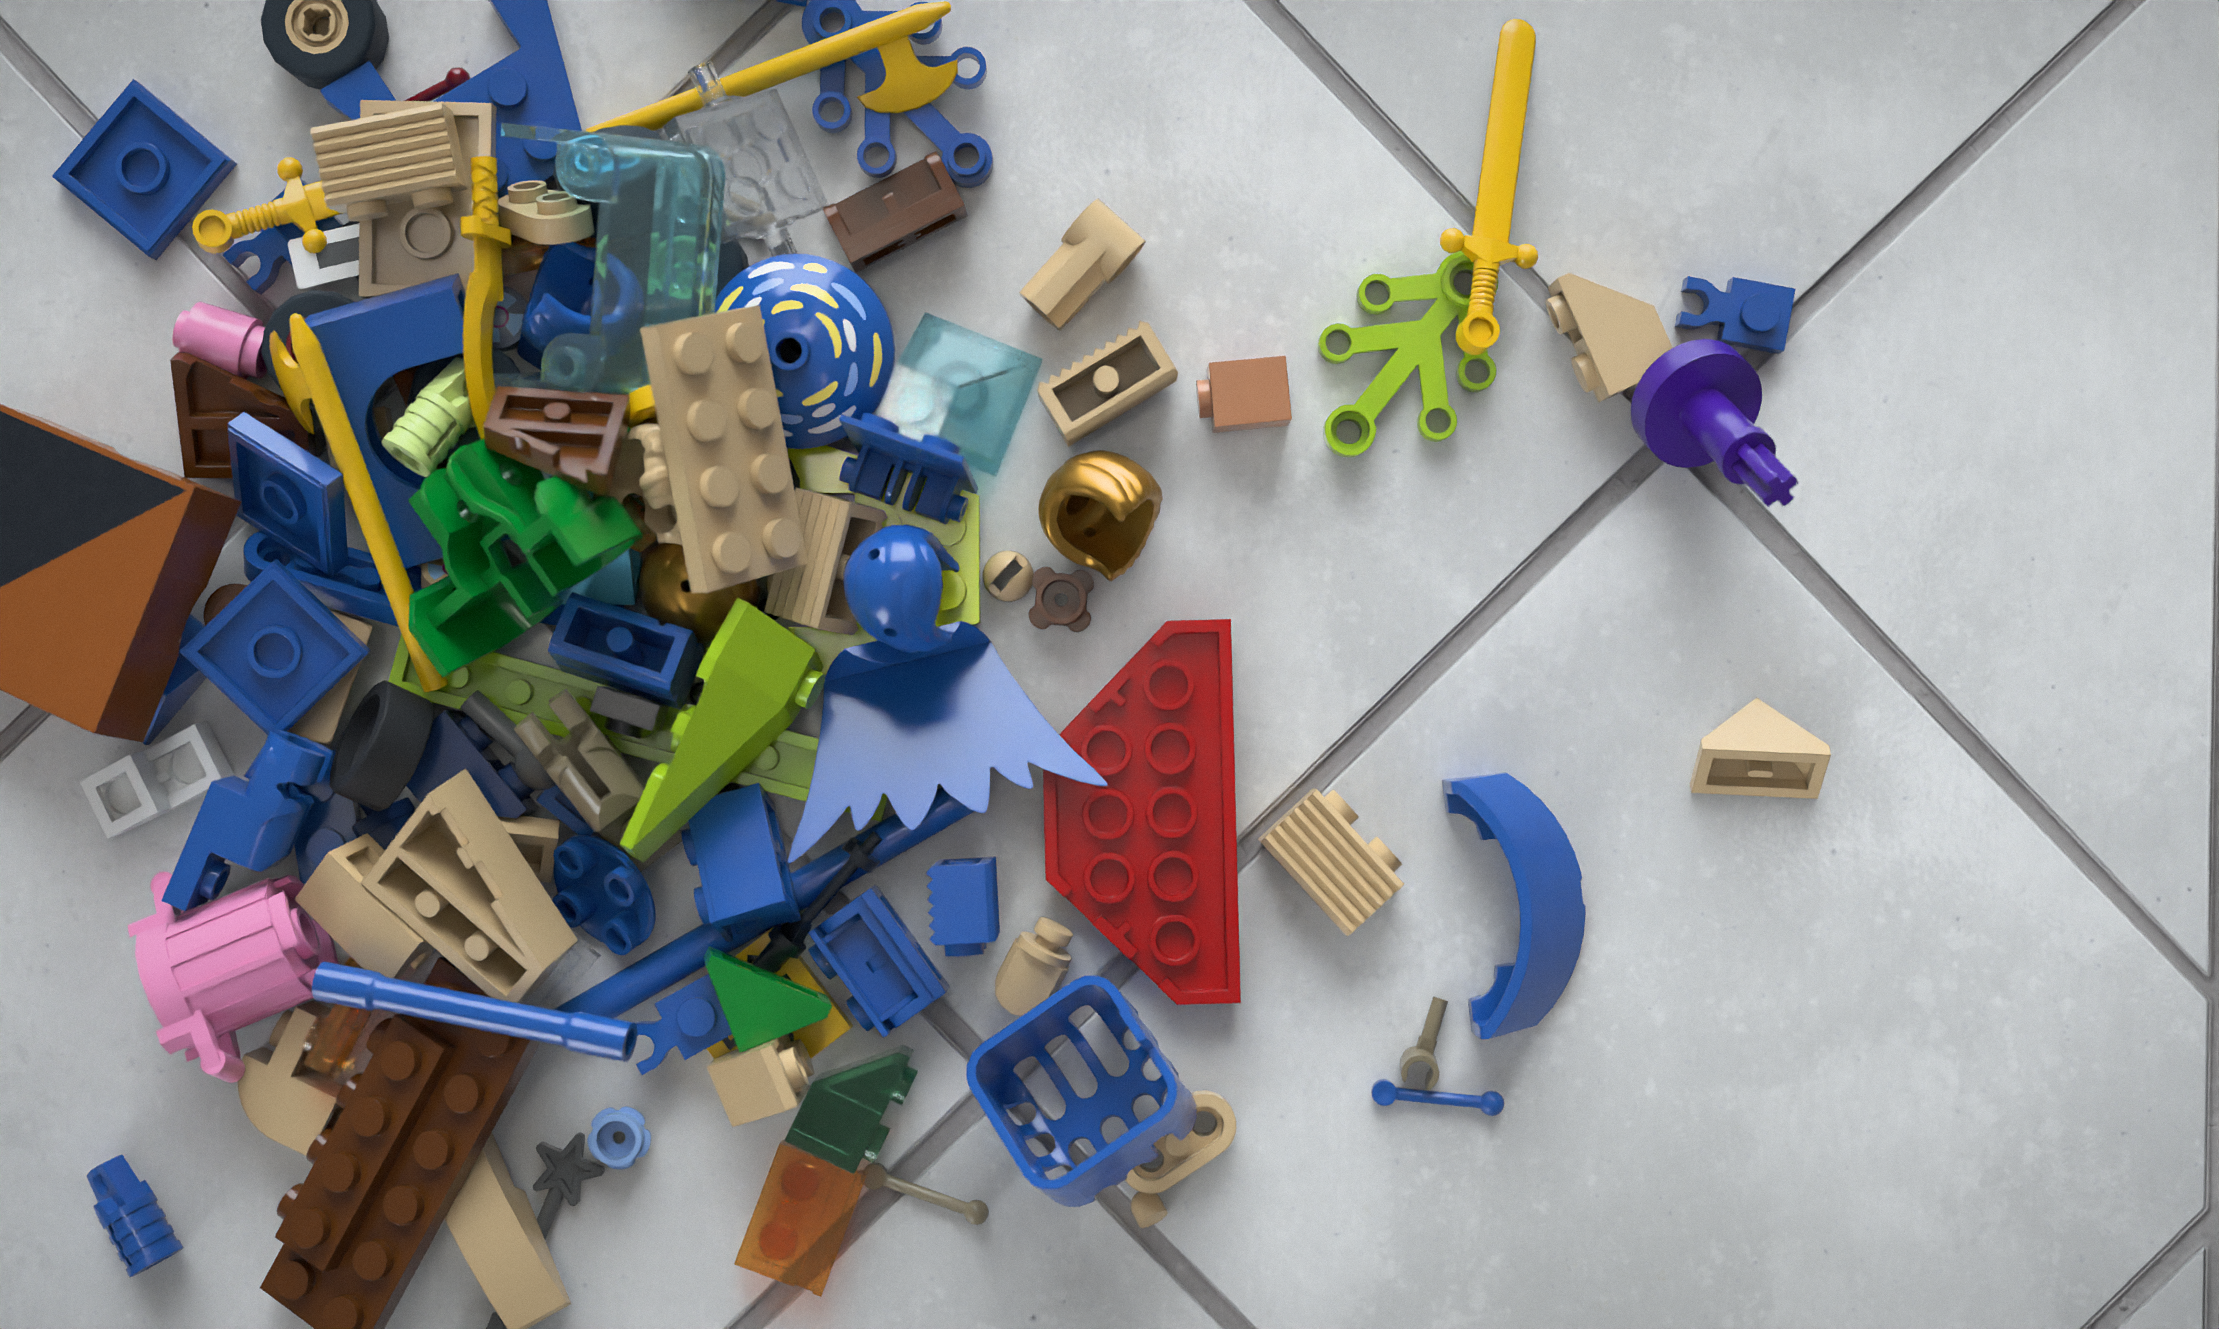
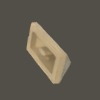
(1760, 756)

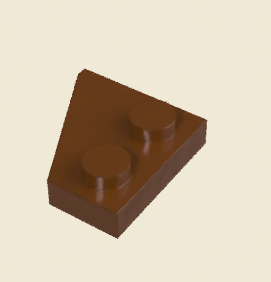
(212, 398)
(560, 432)

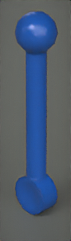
(1386, 1093)

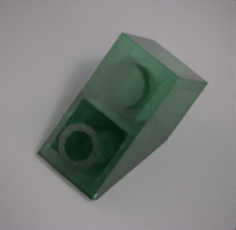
(846, 1106)

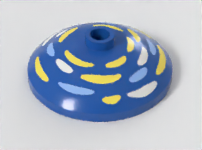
(841, 335)

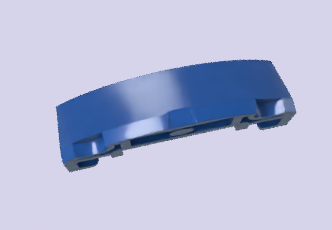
(1547, 894)

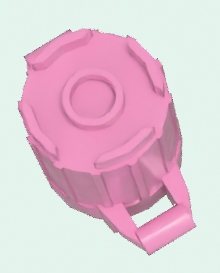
(227, 966)

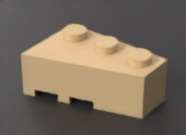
(472, 893)

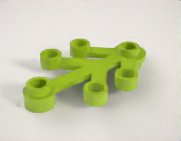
(1416, 344)

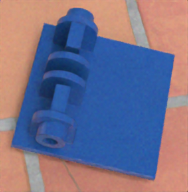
(931, 459)

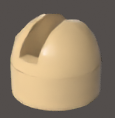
(1018, 585)

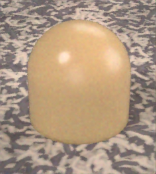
(1147, 1209)

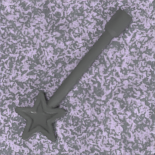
(563, 1177)

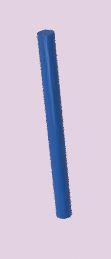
(687, 952)

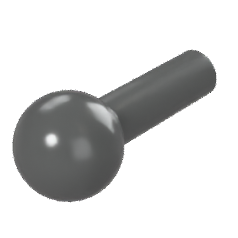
(501, 729)

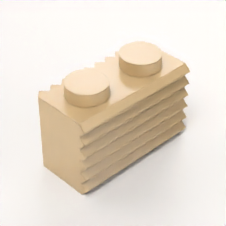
(390, 161)
(1107, 383)
(815, 591)
(1332, 859)

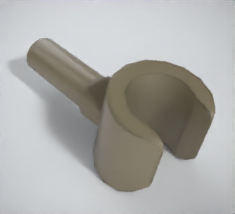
(1426, 1044)

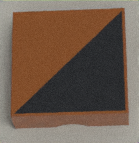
(97, 573)

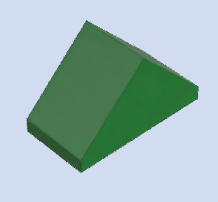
(761, 1002)

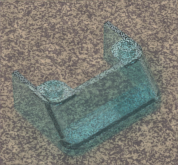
(651, 255)

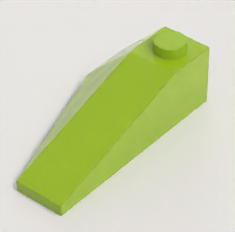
(750, 694)

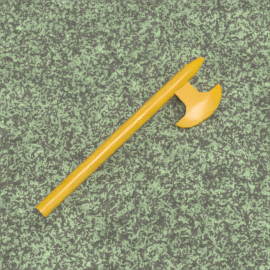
(905, 86)
(314, 380)

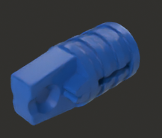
(131, 1216)

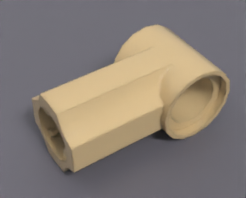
(1092, 253)

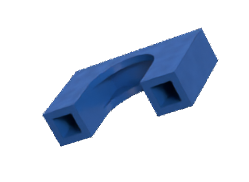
(365, 348)

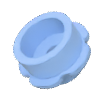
(602, 1142)

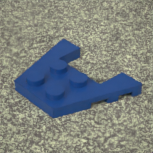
(524, 87)

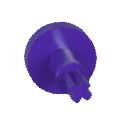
(1702, 409)

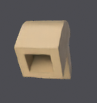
(281, 1092)

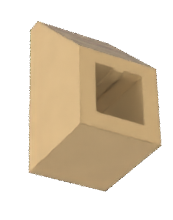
(1610, 333)
(762, 1079)

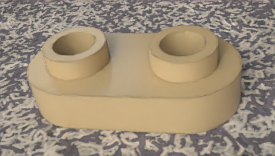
(544, 214)
(1190, 1154)

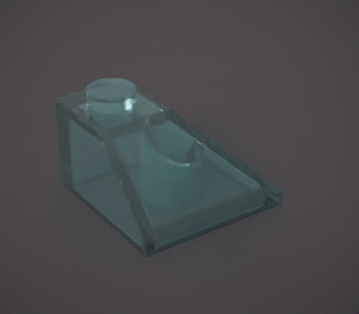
(960, 390)

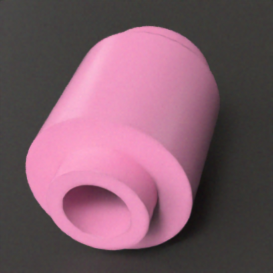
(222, 339)

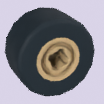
(340, 44)

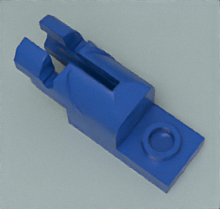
(249, 820)

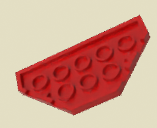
(1158, 843)

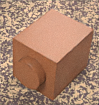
(1245, 394)

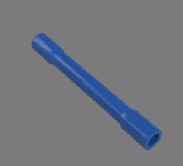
(575, 1031)

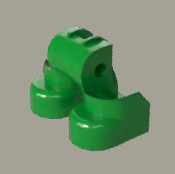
(484, 597)

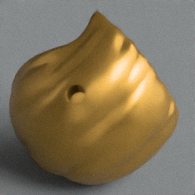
(1100, 511)
(670, 602)

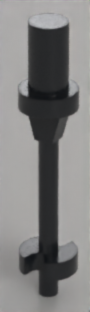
(789, 939)

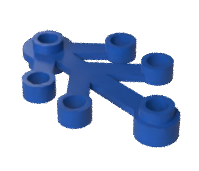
(877, 124)

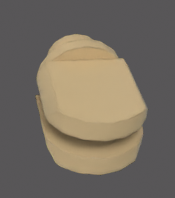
(1033, 967)

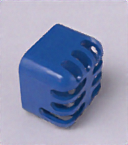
(999, 1088)

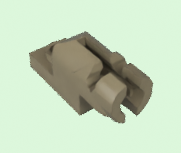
(589, 772)

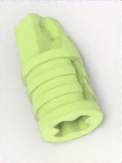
(432, 422)

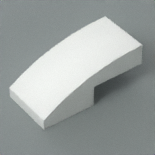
(156, 779)

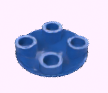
(603, 893)

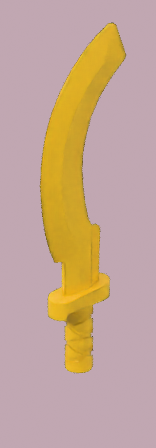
(483, 286)

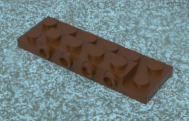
(392, 1164)

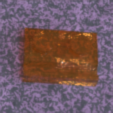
(800, 1219)

